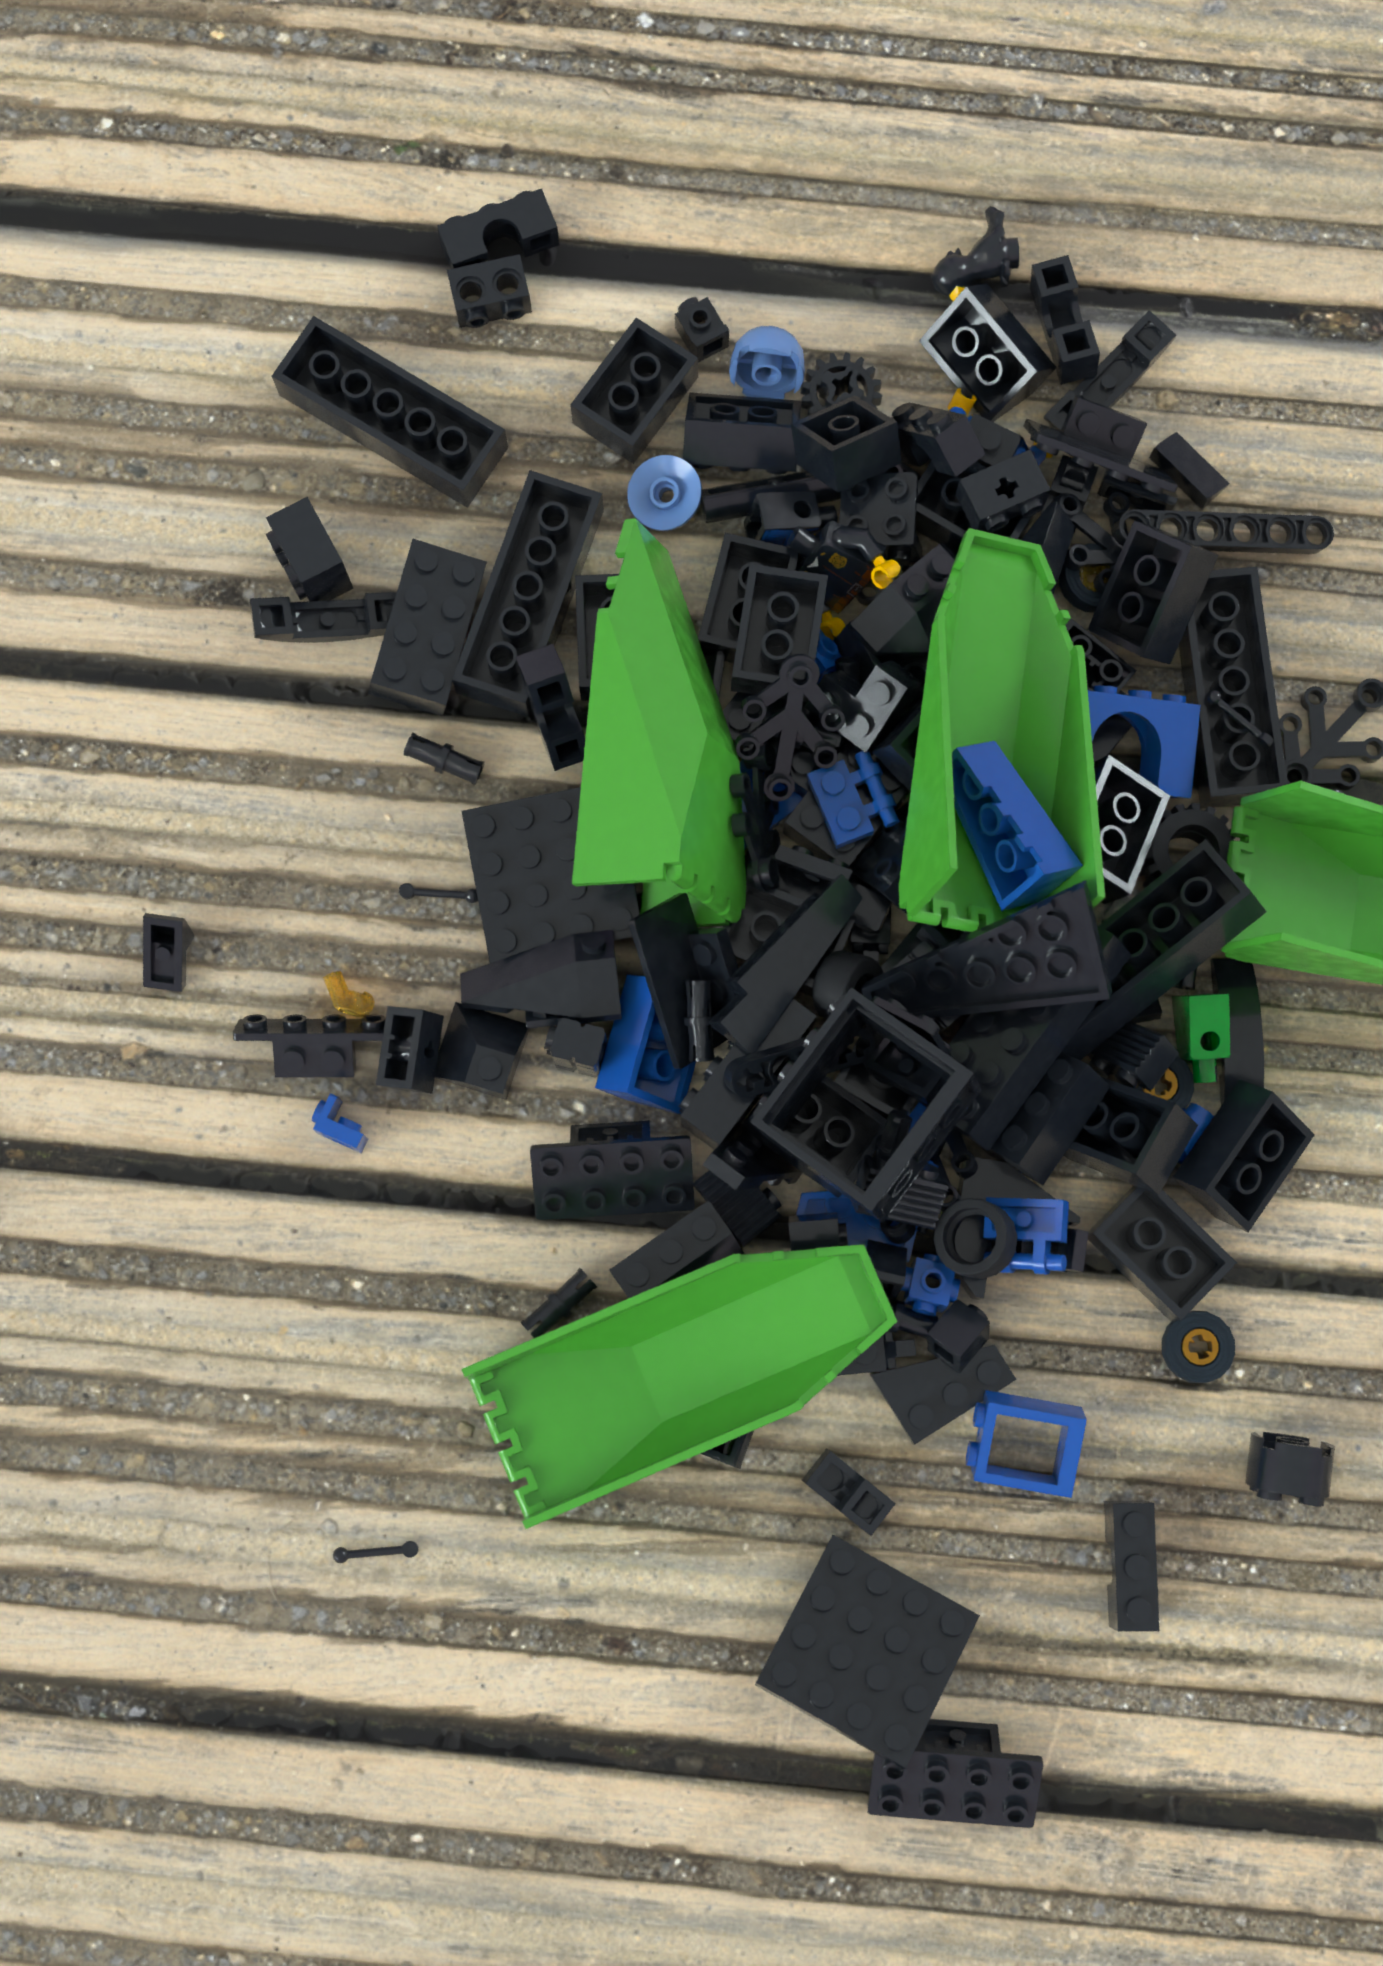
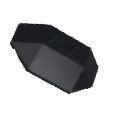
(904, 612)

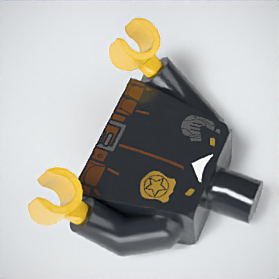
(849, 559)

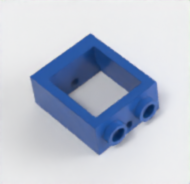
(1068, 1450)

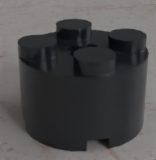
(1289, 1467)

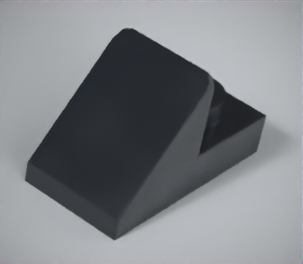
(165, 951)

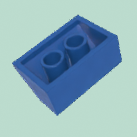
(637, 1056)

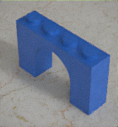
(1165, 733)

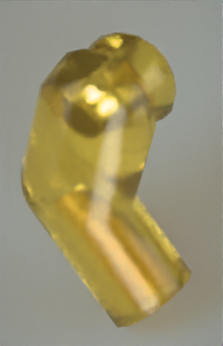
(346, 1000)

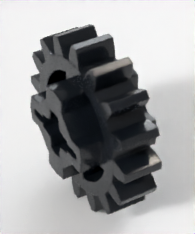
(834, 378)

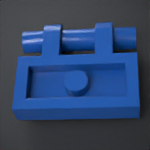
(841, 804)
(1036, 1222)

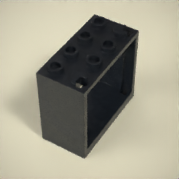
(820, 1053)

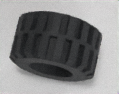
(1188, 824)

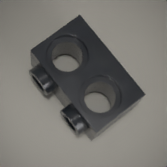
(487, 282)

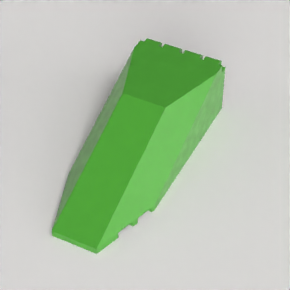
(1010, 677)
(657, 749)
(1317, 874)
(676, 1371)

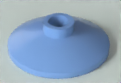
(652, 480)

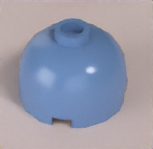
(767, 363)

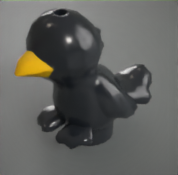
(989, 258)

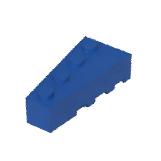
(1008, 828)

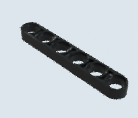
(1223, 527)

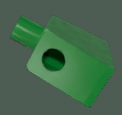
(1197, 1017)

